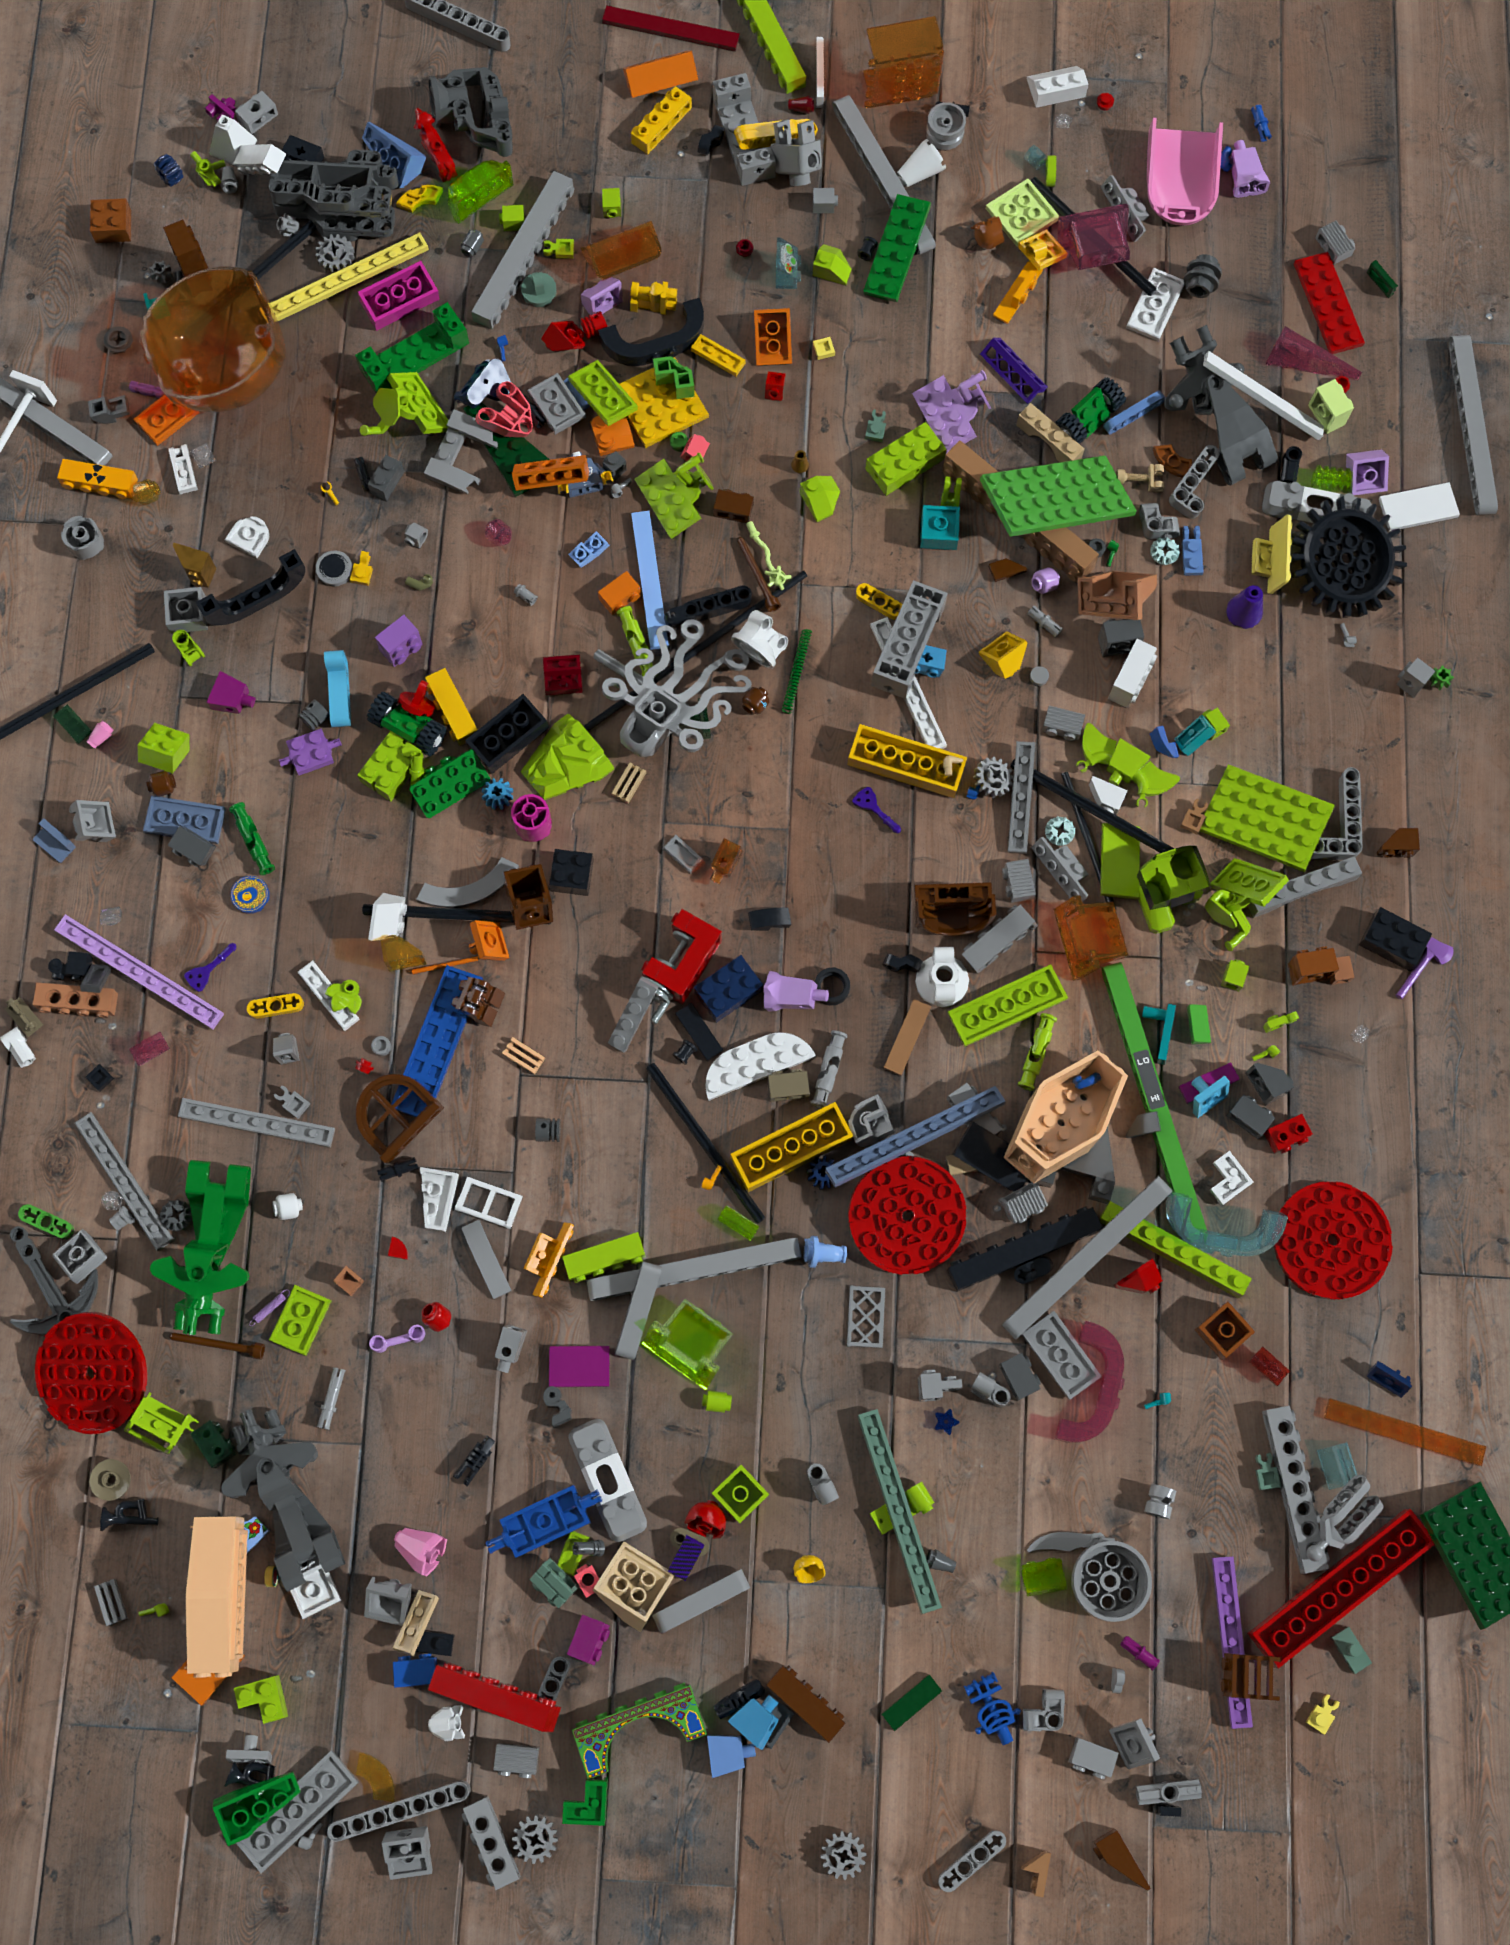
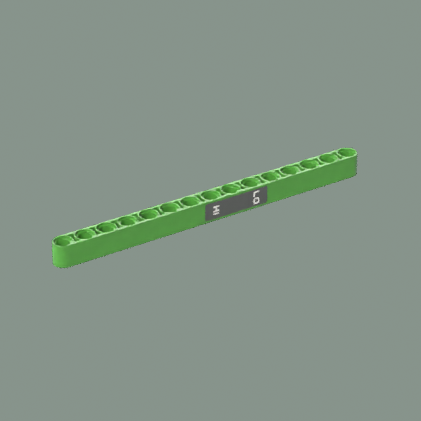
(1150, 1086)

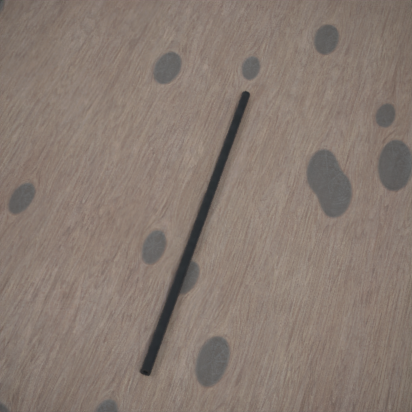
(700, 647)

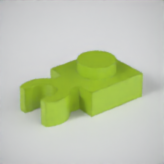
(562, 248)
(1277, 1022)

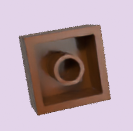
(110, 220)
(1313, 966)
(1224, 1330)

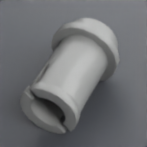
(525, 594)

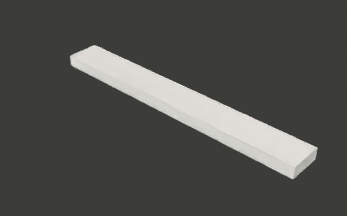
(1263, 395)
(915, 699)

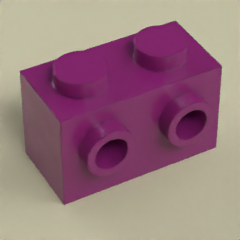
(588, 1640)

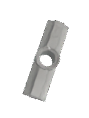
(1181, 1791)

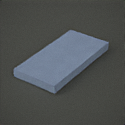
(167, 814)

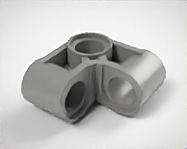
(1164, 526)
(986, 1389)
(822, 1486)
(1052, 1704)

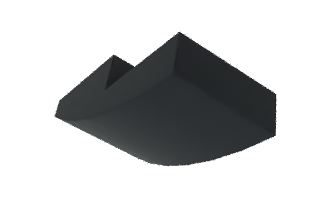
(769, 918)

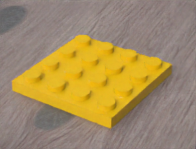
(659, 410)

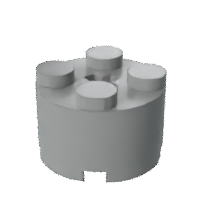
(82, 537)

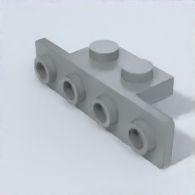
(1137, 210)
(1063, 867)

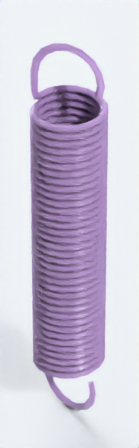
(269, 1308)

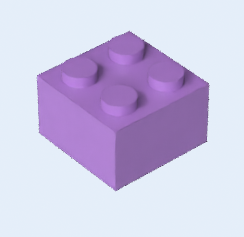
(399, 641)

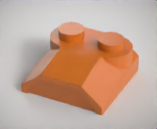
(612, 437)

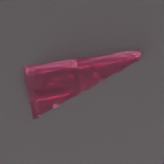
(1301, 353)

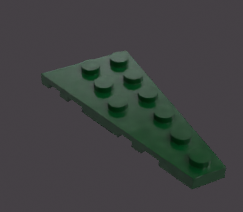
(509, 451)

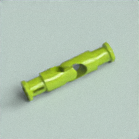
(631, 628)
(1041, 1040)

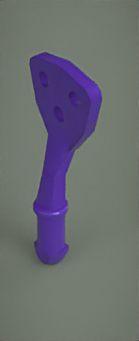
(872, 805)
(205, 971)

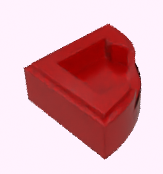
(397, 1249)

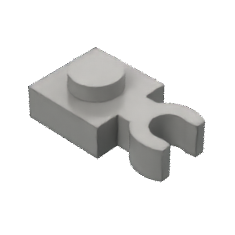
(293, 1103)

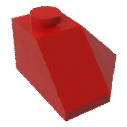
(563, 336)
(1142, 1279)

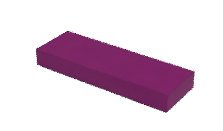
(1189, 1091)

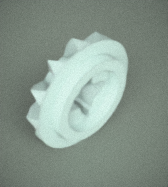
(1158, 554)
(1064, 838)

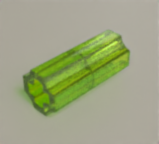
(738, 1223)

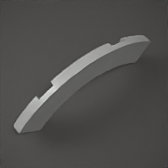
(467, 894)

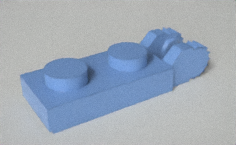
(1192, 552)

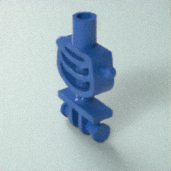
(1001, 1727)

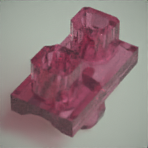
(149, 1048)

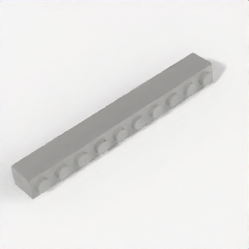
(523, 250)

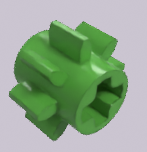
(1441, 678)

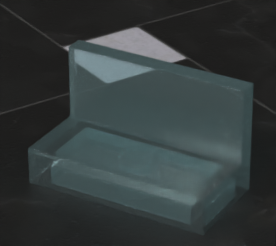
(1337, 1465)

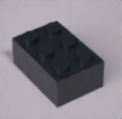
(1395, 939)

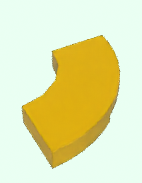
(420, 196)

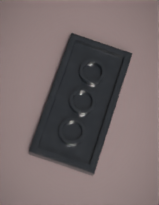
(986, 1154)

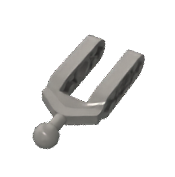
(1337, 1511)

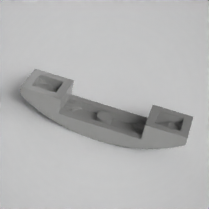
(486, 1259)

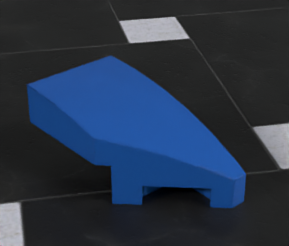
(1161, 743)

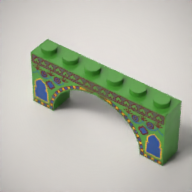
(595, 1737)

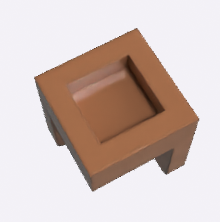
(1345, 972)
(348, 1280)

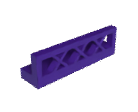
(1018, 365)

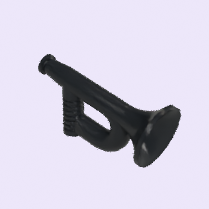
(118, 1518)
(236, 1776)

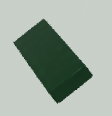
(911, 1702)

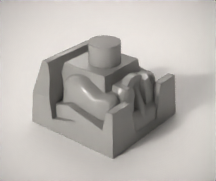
(92, 820)
(387, 1601)

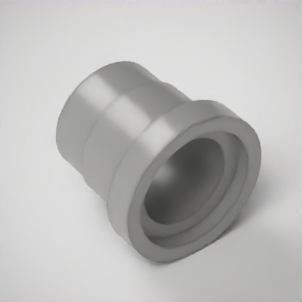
(121, 1218)

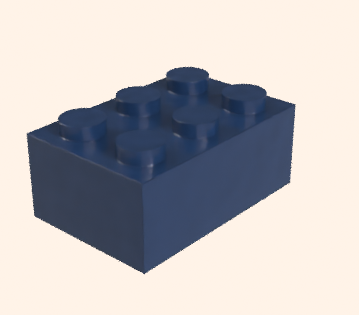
(728, 988)

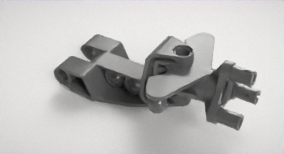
(1238, 426)
(298, 1525)

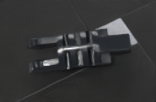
(475, 1460)
(737, 1699)

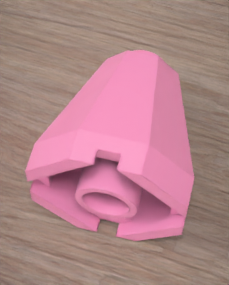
(420, 1549)

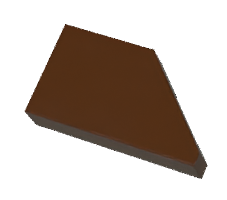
(1005, 569)

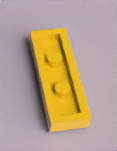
(718, 355)

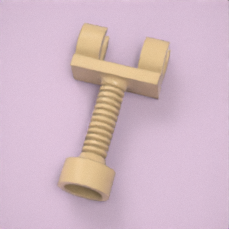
(1156, 470)

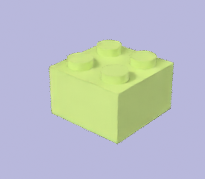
(1331, 406)

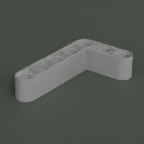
(1346, 822)

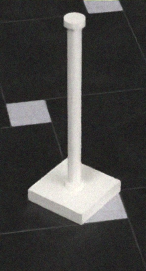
(32, 389)

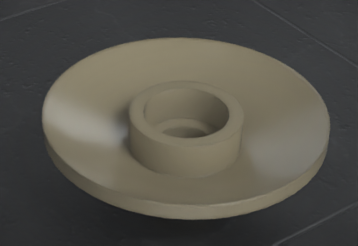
(100, 1477)

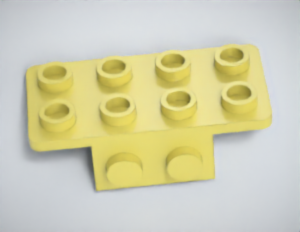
(1273, 557)

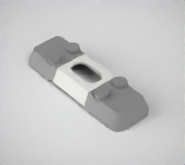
(1291, 499)
(620, 1510)

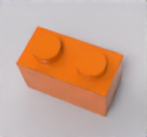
(619, 593)

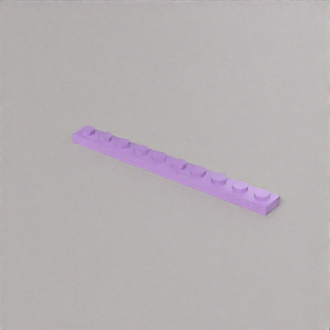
(139, 972)

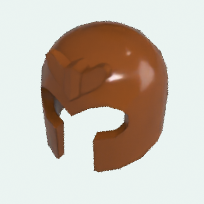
(988, 233)

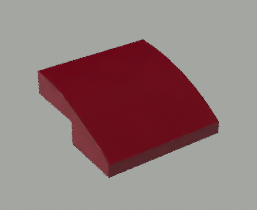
(562, 675)

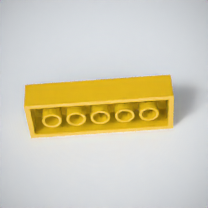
(904, 760)
(791, 1147)

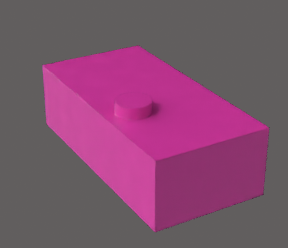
(398, 295)

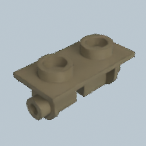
(23, 1016)

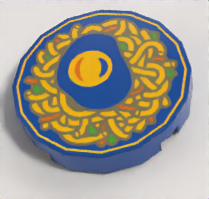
(250, 894)

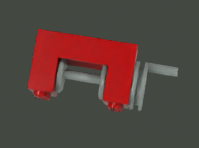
(679, 981)

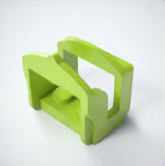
(159, 1421)

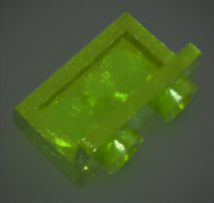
(1043, 1577)

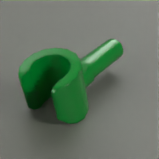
(1113, 547)

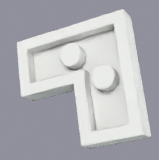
(1234, 1178)

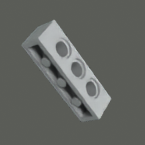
(484, 1809)

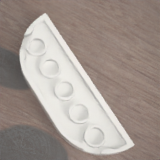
(755, 1062)

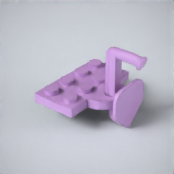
(951, 410)

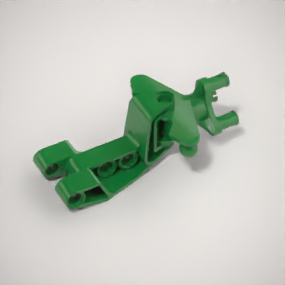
(216, 1217)

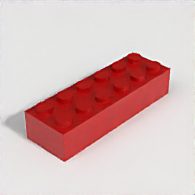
(495, 1698)

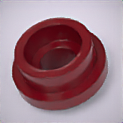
(744, 243)

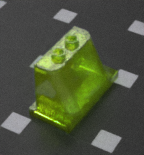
(689, 1342)

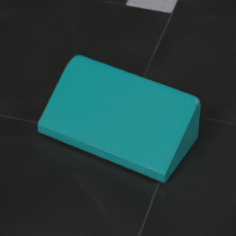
(1194, 735)

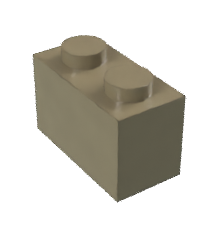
(788, 1085)

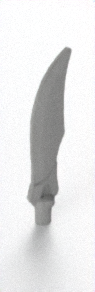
(1067, 1541)

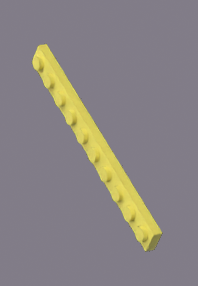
(349, 276)

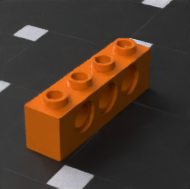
(550, 472)

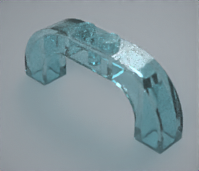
(1262, 1239)

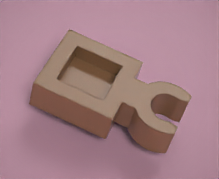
(1194, 819)

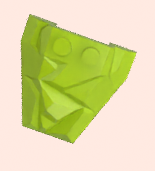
(566, 760)

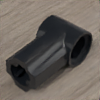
(1290, 466)

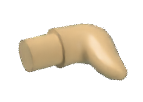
(947, 764)

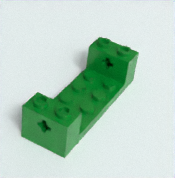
(416, 351)

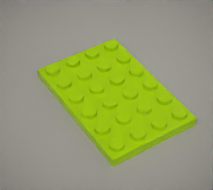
(1266, 817)

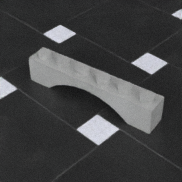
(1315, 881)

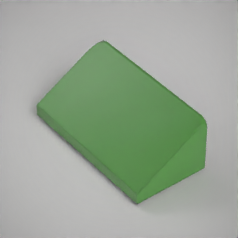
(1198, 1024)

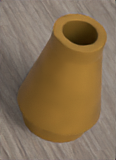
(800, 462)

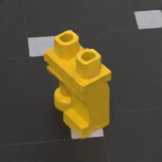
(656, 297)

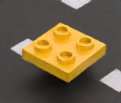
(1042, 250)

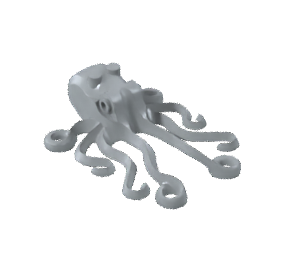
(661, 711)

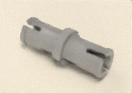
(1045, 621)

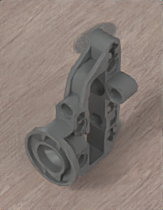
(451, 105)

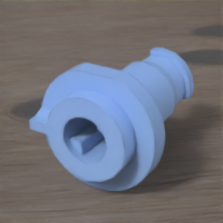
(818, 1252)

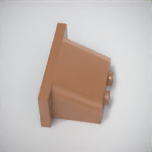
(1115, 594)

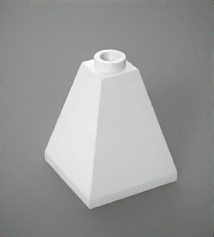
(228, 138)

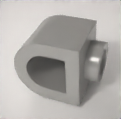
(415, 535)

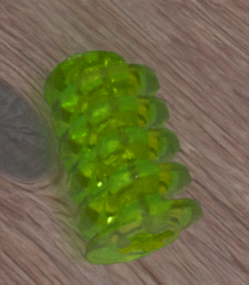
(1332, 476)

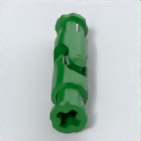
(251, 836)

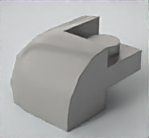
(870, 1122)

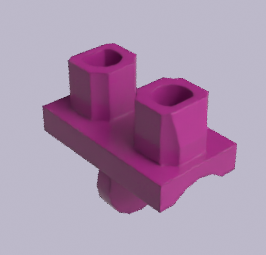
(223, 107)

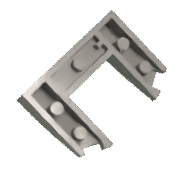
(441, 468)

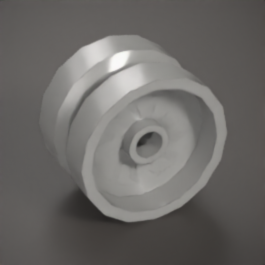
(945, 126)

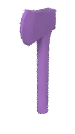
(1434, 948)

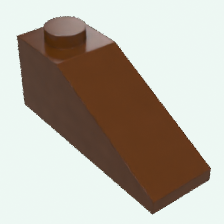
(1114, 1852)

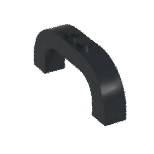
(664, 346)
(256, 598)

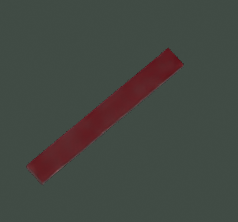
(670, 28)

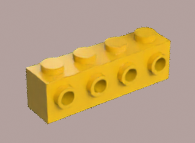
(661, 120)

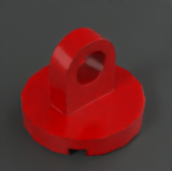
(416, 702)

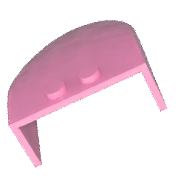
(1183, 173)

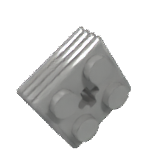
(79, 1256)

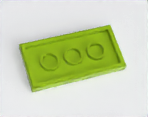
(602, 392)
(1119, 863)

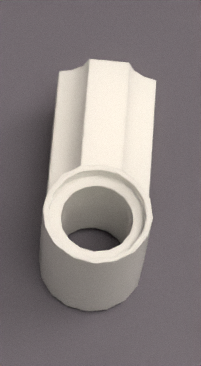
(16, 1043)

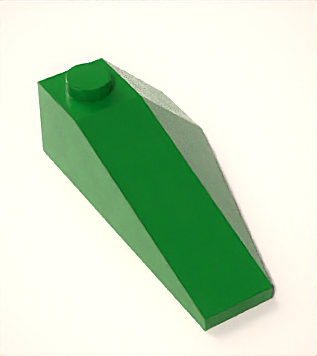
(249, 1807)

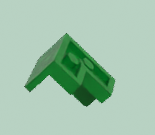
(590, 1811)

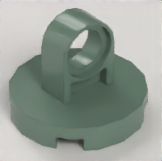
(538, 289)

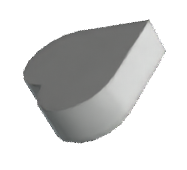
(1118, 1680)

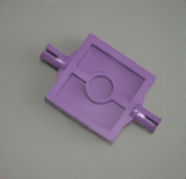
(310, 752)

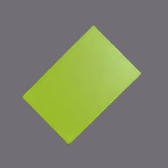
(300, 1320)

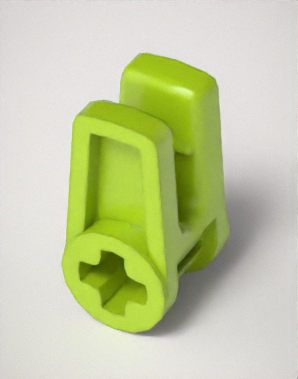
(949, 498)

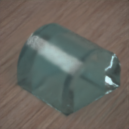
(1035, 157)

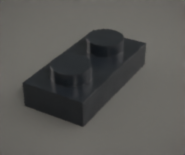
(436, 1643)

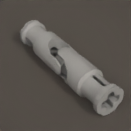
(828, 1072)

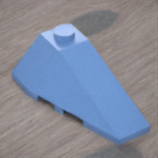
(395, 153)

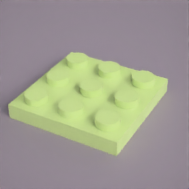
(1022, 212)

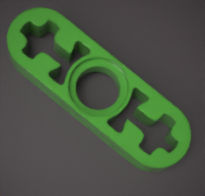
(56, 1232)

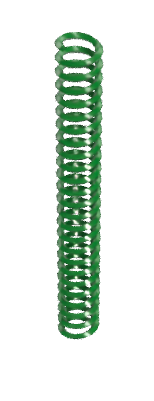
(798, 668)

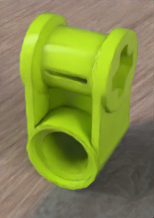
(189, 649)

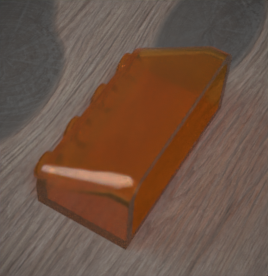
(622, 250)

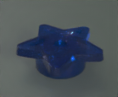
(946, 1416)

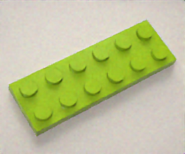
(1007, 1005)

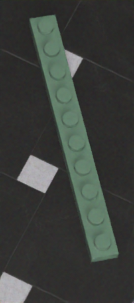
(899, 1512)

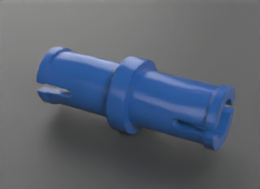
(1261, 123)

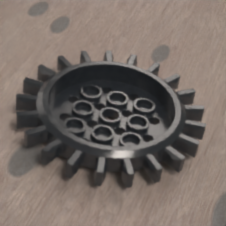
(1375, 545)

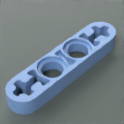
(1134, 412)

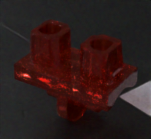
(1269, 1366)

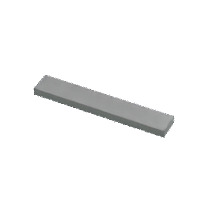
(1021, 797)

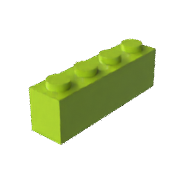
(604, 1257)

